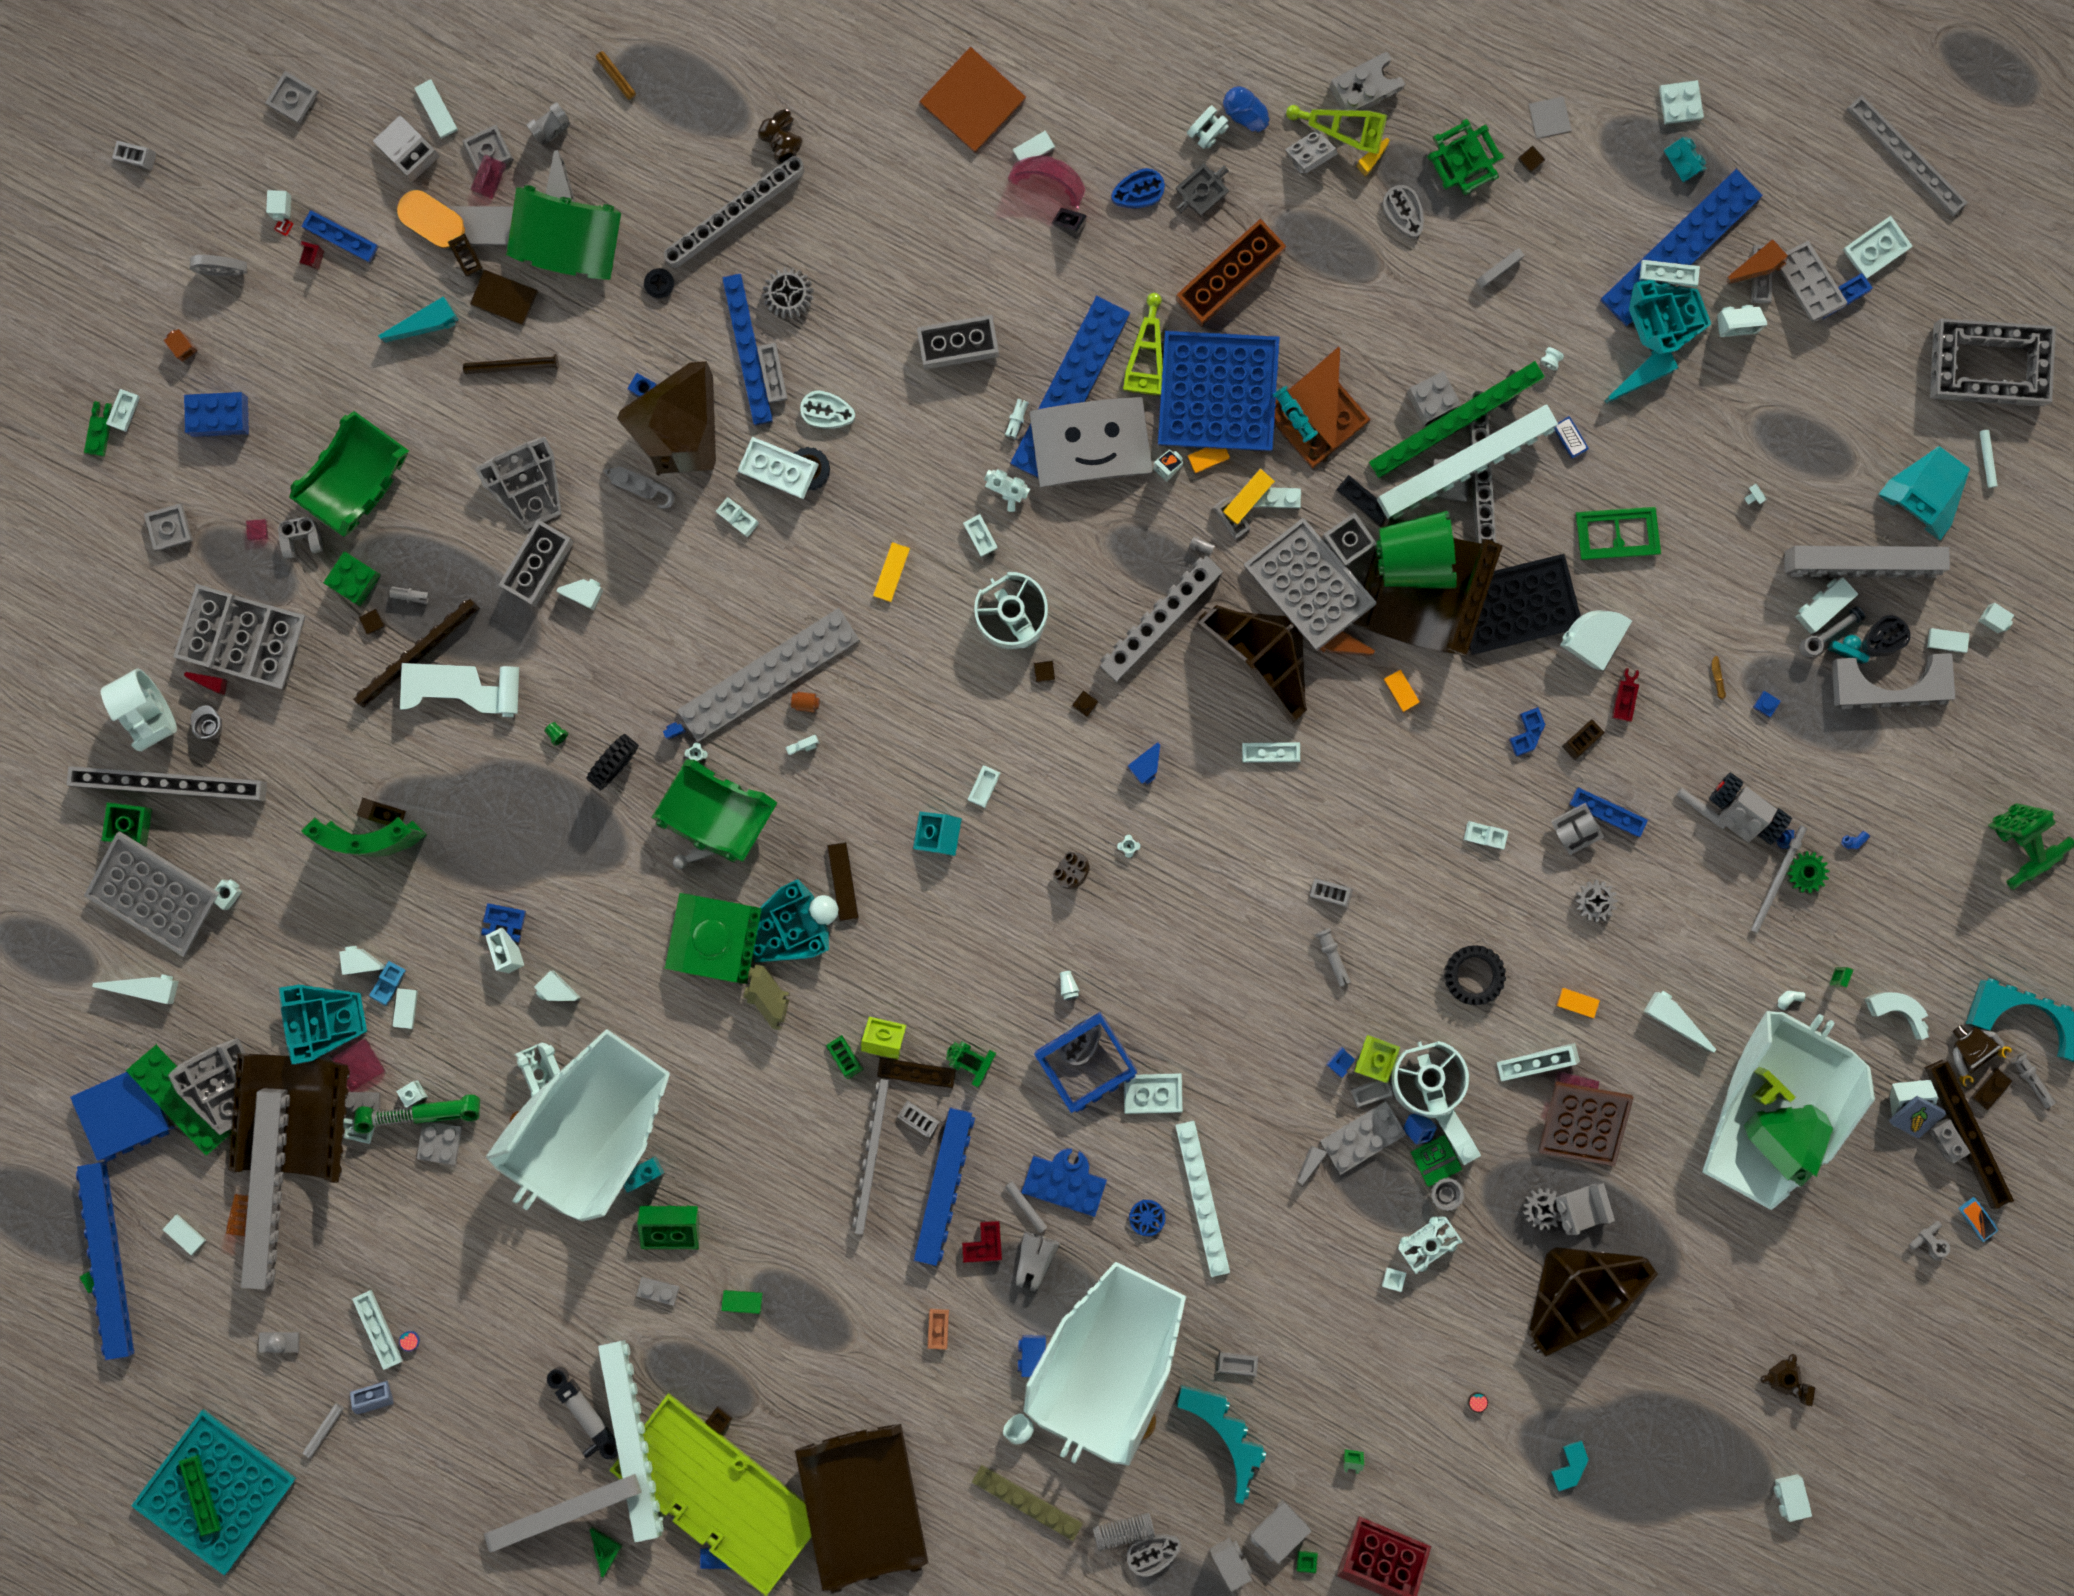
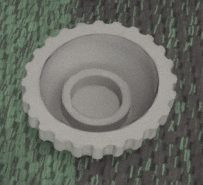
(1447, 1194)

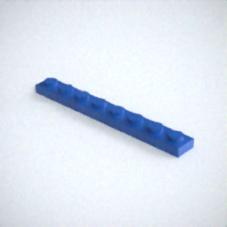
(747, 349)

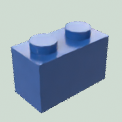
(1032, 1350)

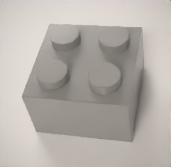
(1433, 398)
(1349, 539)
(1231, 1565)

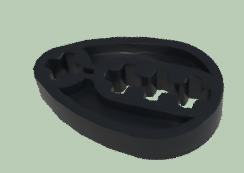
(1881, 629)

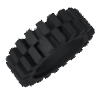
(612, 761)
(1497, 968)

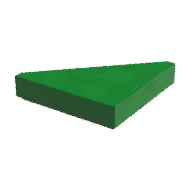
(605, 1549)

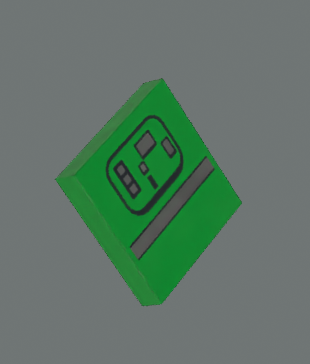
(1436, 1160)

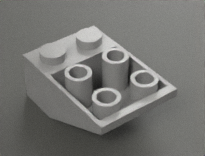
(406, 148)

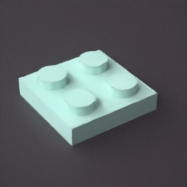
(1681, 102)

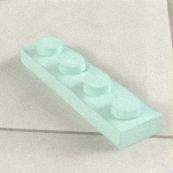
(377, 1329)

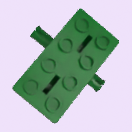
(2026, 826)

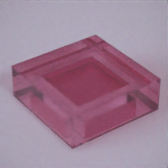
(257, 529)

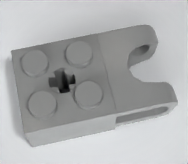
(1368, 81)

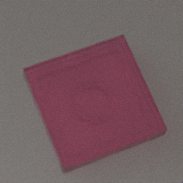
(361, 1062)

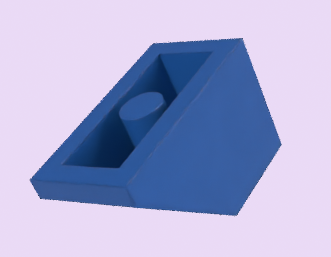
(1146, 765)

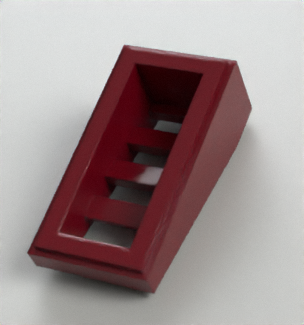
(213, 683)

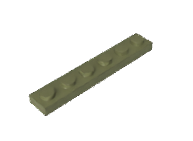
(1027, 1502)

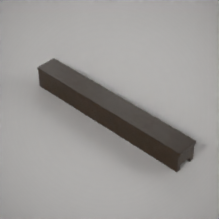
(1964, 1121)

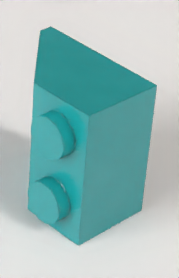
(937, 833)

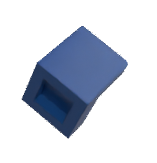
(1340, 1062)
(1419, 1128)

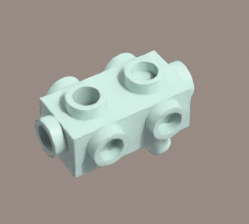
(1010, 488)

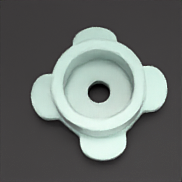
(696, 748)
(1128, 851)

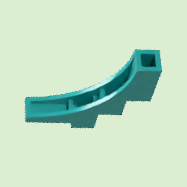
(1232, 1430)

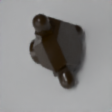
(1785, 1377)

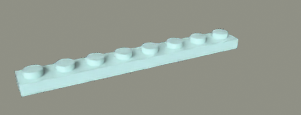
(1202, 1198)

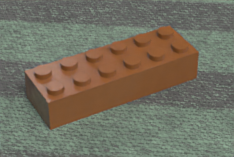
(1230, 272)

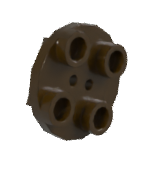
(1072, 870)

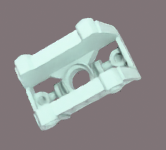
(547, 1065)
(1424, 1235)

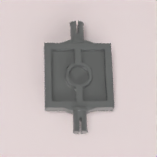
(1202, 189)

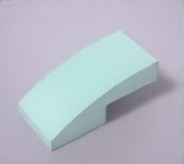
(737, 517)
(1485, 835)

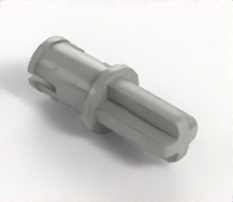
(409, 595)

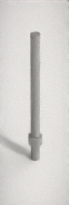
(1794, 845)

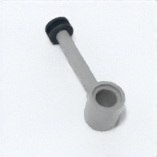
(1856, 614)

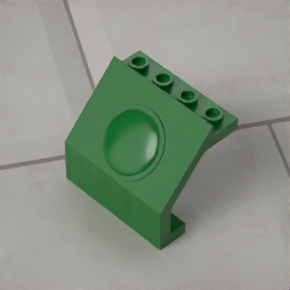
(713, 938)

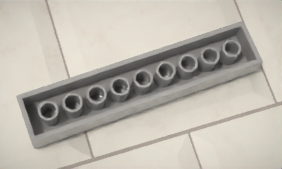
(264, 1188)

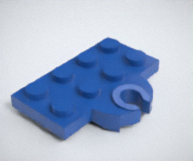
(1065, 1182)

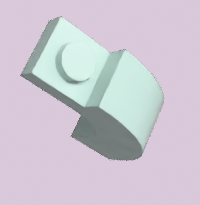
(1909, 1007)

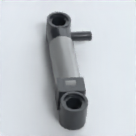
(571, 1395)

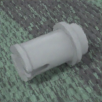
(1201, 545)

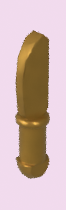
(1717, 673)

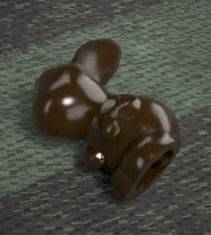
(782, 143)

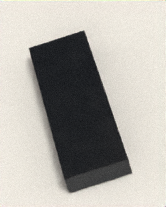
(1362, 499)

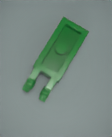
(98, 430)

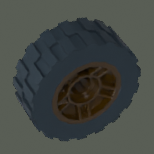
(823, 470)

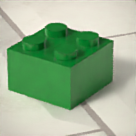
(352, 578)
(127, 819)

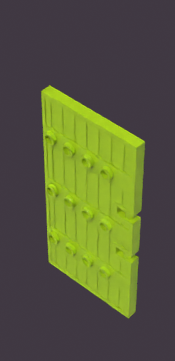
(724, 1494)

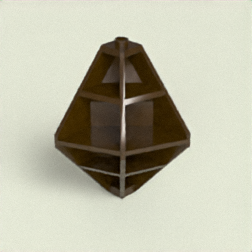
(676, 421)
(1267, 649)
(1584, 1294)

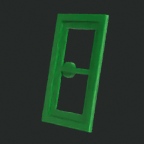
(1618, 550)

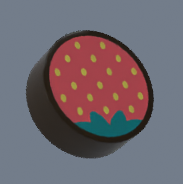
(1478, 1402)

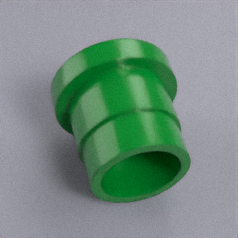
(555, 733)

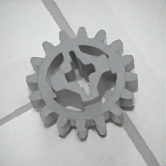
(1596, 909)
(1539, 1215)

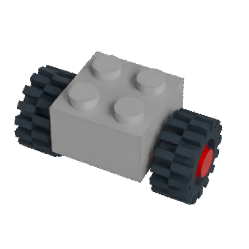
(1748, 812)

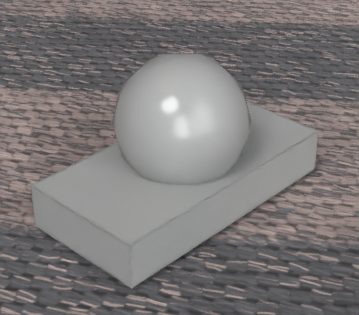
(279, 1342)

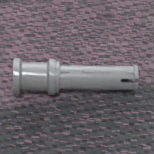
(1330, 948)
(2028, 1071)

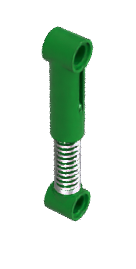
(466, 1109)

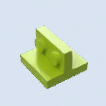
(883, 1038)
(1377, 1059)
(1772, 1086)

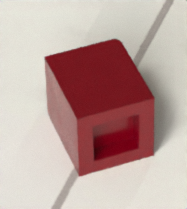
(311, 255)

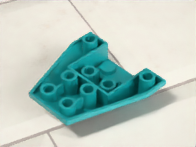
(1929, 490)
(788, 928)

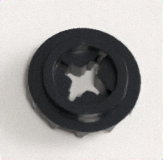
(652, 277)

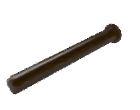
(511, 365)

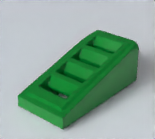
(854, 1060)

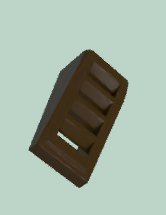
(478, 267)
(1574, 748)

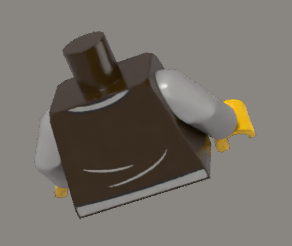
(1975, 1050)

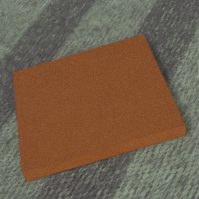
(972, 99)
(1349, 421)

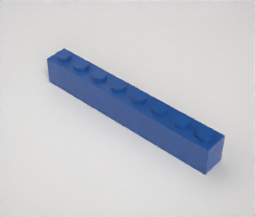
(943, 1186)

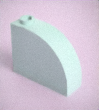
(1596, 637)

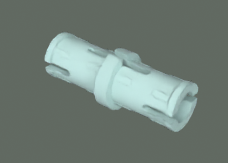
(1016, 418)

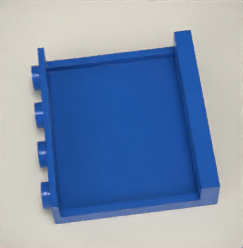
(119, 1117)

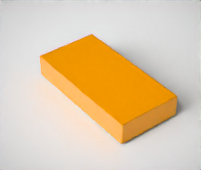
(1207, 458)
(1401, 690)
(1578, 1003)

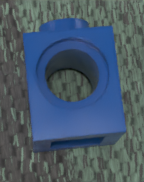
(636, 384)

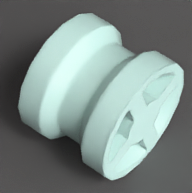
(1552, 358)

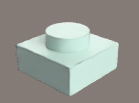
(1394, 1279)

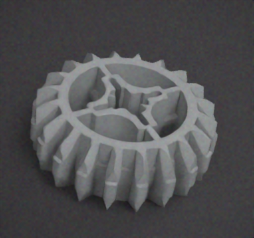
(795, 292)

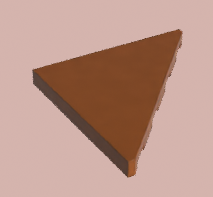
(1319, 396)

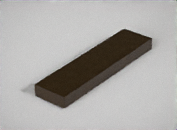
(843, 881)
(916, 1072)

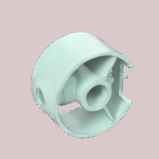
(1019, 625)
(139, 708)
(1433, 1096)

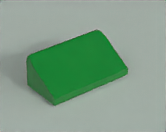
(742, 1301)

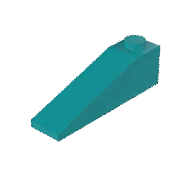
(429, 319)
(1651, 370)

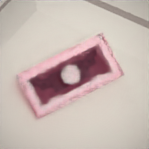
(488, 176)

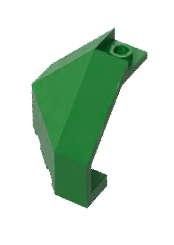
(1792, 1139)

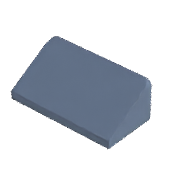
(371, 1398)

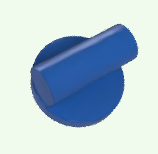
(1784, 840)

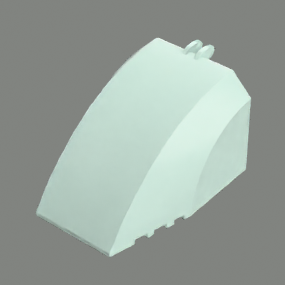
(1815, 1072)
(583, 1129)
(1107, 1366)

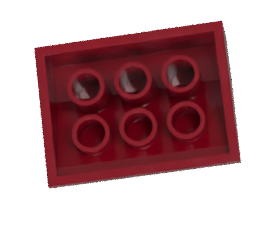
(1383, 1560)

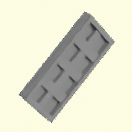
(1812, 282)
(1362, 1137)

